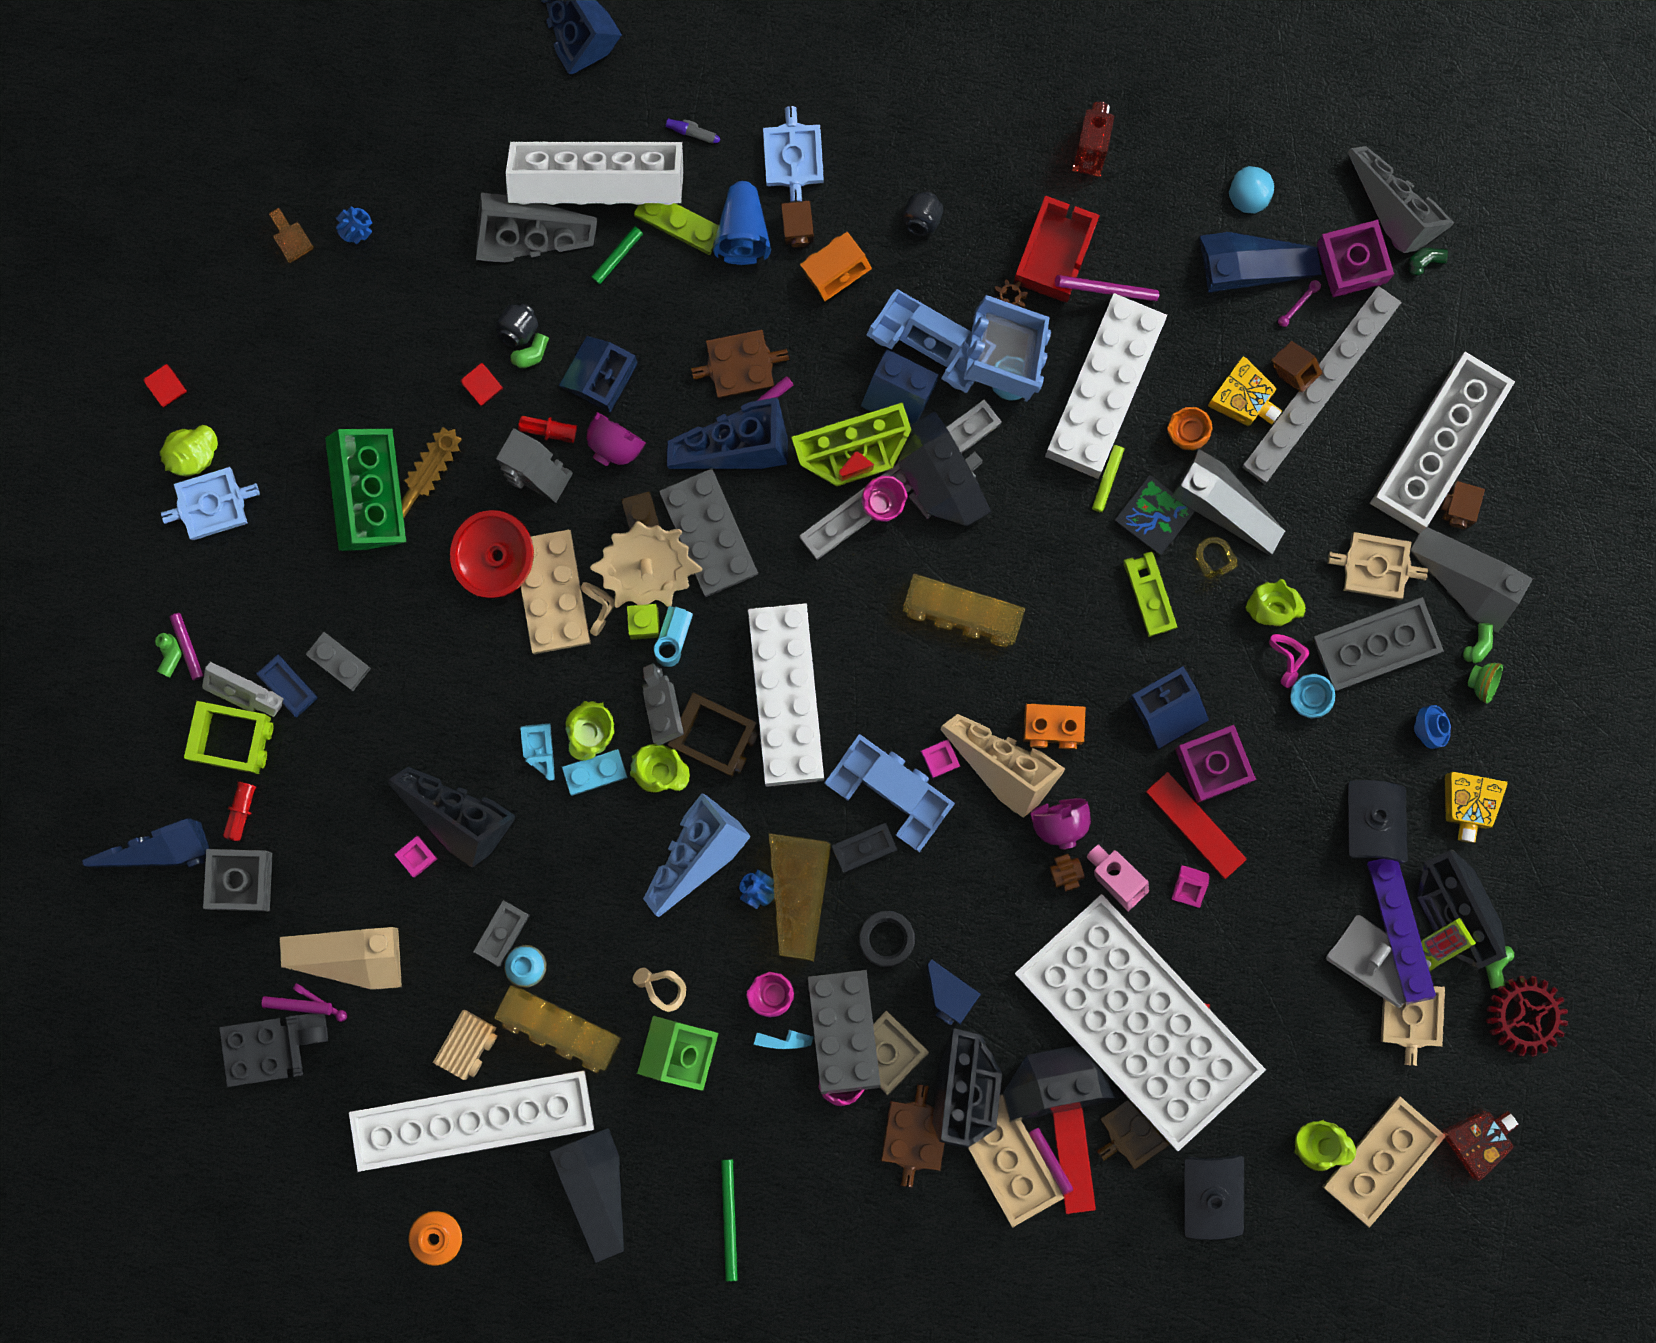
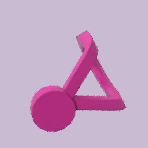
(1291, 674)

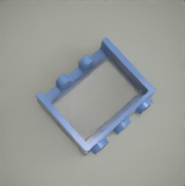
(1007, 347)

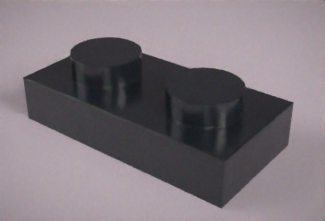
(864, 848)

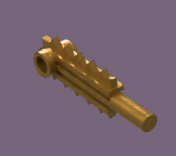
(427, 471)

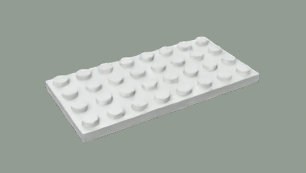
(1140, 1022)

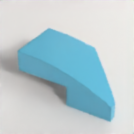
(538, 748)
(793, 1041)

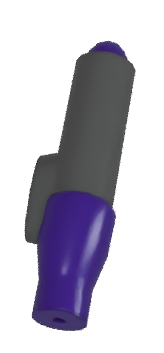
(691, 129)

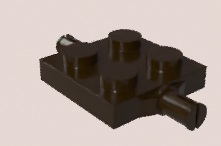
(1131, 1135)

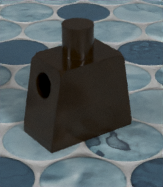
(641, 509)

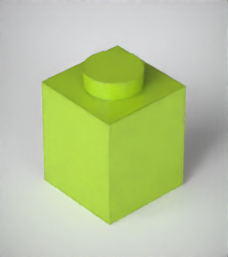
(643, 621)

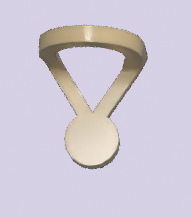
(590, 590)
(643, 979)

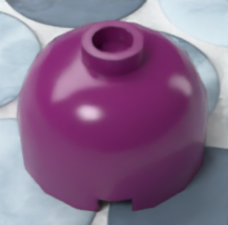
(612, 441)
(1063, 822)

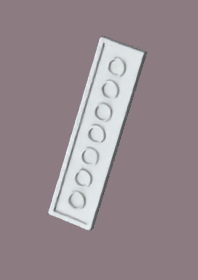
(471, 1121)

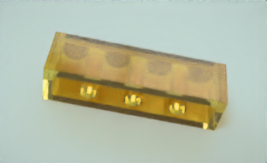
(963, 610)

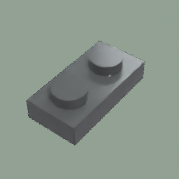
(338, 661)
(501, 933)

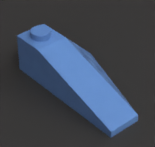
(705, 845)

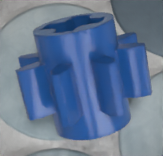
(354, 225)
(757, 889)

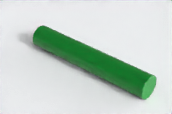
(616, 256)

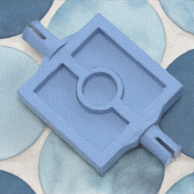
(793, 155)
(210, 503)

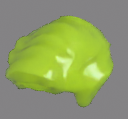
(189, 451)
(1275, 604)
(589, 730)
(659, 769)
(1324, 1146)

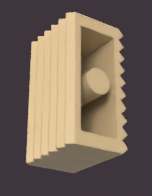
(465, 1045)

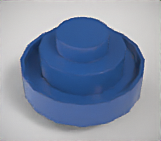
(1432, 727)

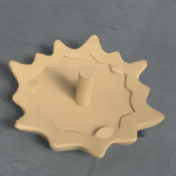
(646, 565)

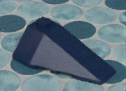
(582, 32)
(171, 846)

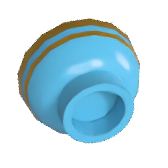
(525, 966)

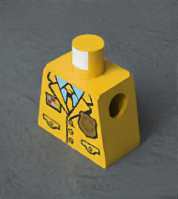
(1246, 395)
(1472, 802)

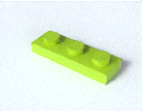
(680, 224)

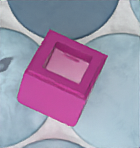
(1190, 886)

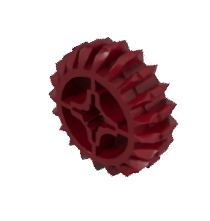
(1520, 1006)

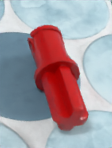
(549, 428)
(239, 811)

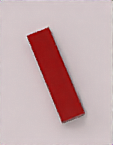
(1196, 825)
(1074, 1160)

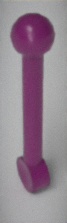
(1314, 287)
(340, 1015)

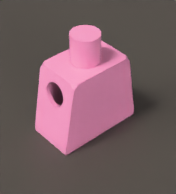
(1127, 886)

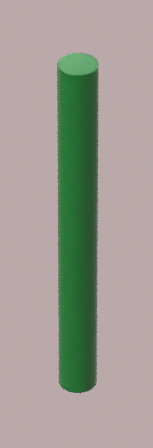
(729, 1220)

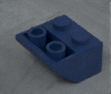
(599, 372)
(1169, 707)

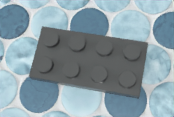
(709, 532)
(1378, 644)
(844, 1032)

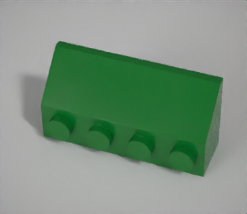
(365, 488)

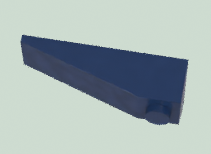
(1248, 261)
(738, 441)

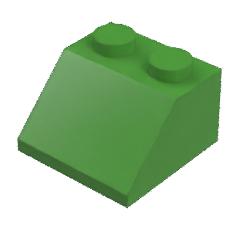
(677, 1053)

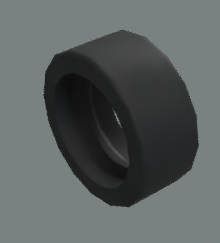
(886, 916)

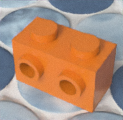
(836, 266)
(1054, 725)

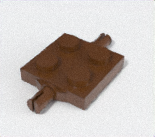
(740, 364)
(911, 1137)

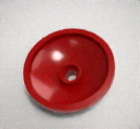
(475, 552)

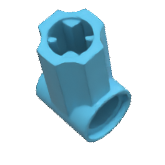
(673, 634)

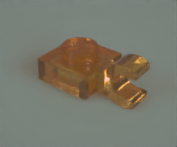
(291, 238)

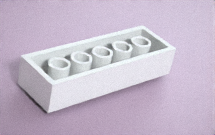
(595, 172)
(1106, 386)
(1442, 442)
(786, 695)

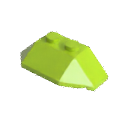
(874, 435)

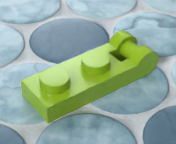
(1150, 595)

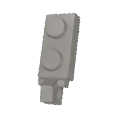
(240, 690)

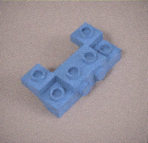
(927, 332)
(896, 784)

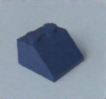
(898, 382)
(949, 994)

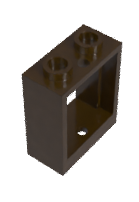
(688, 718)

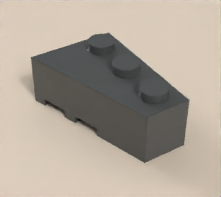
(529, 465)

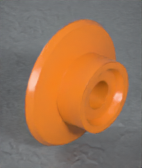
(449, 1238)

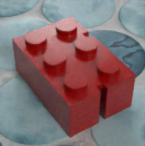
(1055, 248)

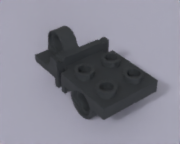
(266, 1049)

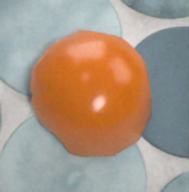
(1190, 428)

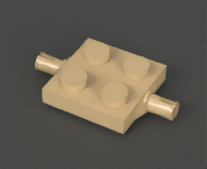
(1377, 566)
(1414, 1024)

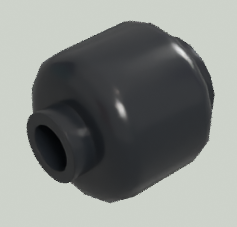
(922, 213)
(516, 325)

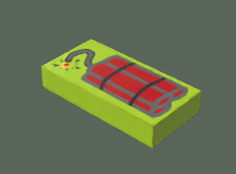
(1446, 943)

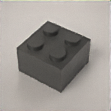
(237, 880)

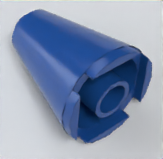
(742, 227)

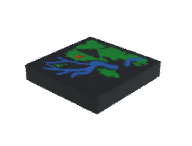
(1154, 516)

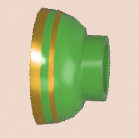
(1485, 680)

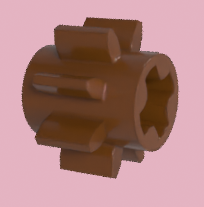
(1014, 292)
(1067, 872)

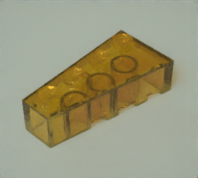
(799, 888)
(557, 1028)

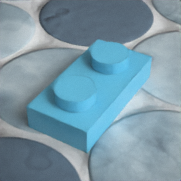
(594, 772)

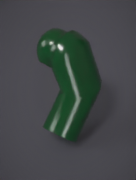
(1424, 257)

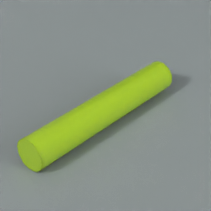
(1108, 478)

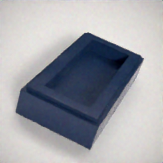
(288, 685)

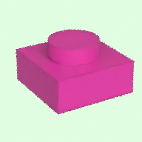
(940, 758)
(416, 856)

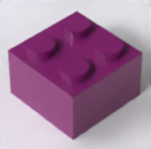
(1355, 258)
(1215, 763)

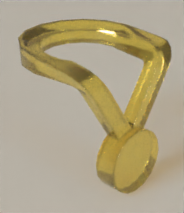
(1208, 572)

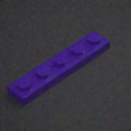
(1401, 931)

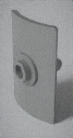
(1368, 958)

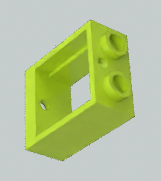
(200, 729)

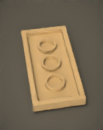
(554, 595)
(1384, 1161)
(1015, 1169)

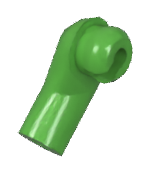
(531, 355)
(1483, 646)
(170, 651)
(1494, 970)

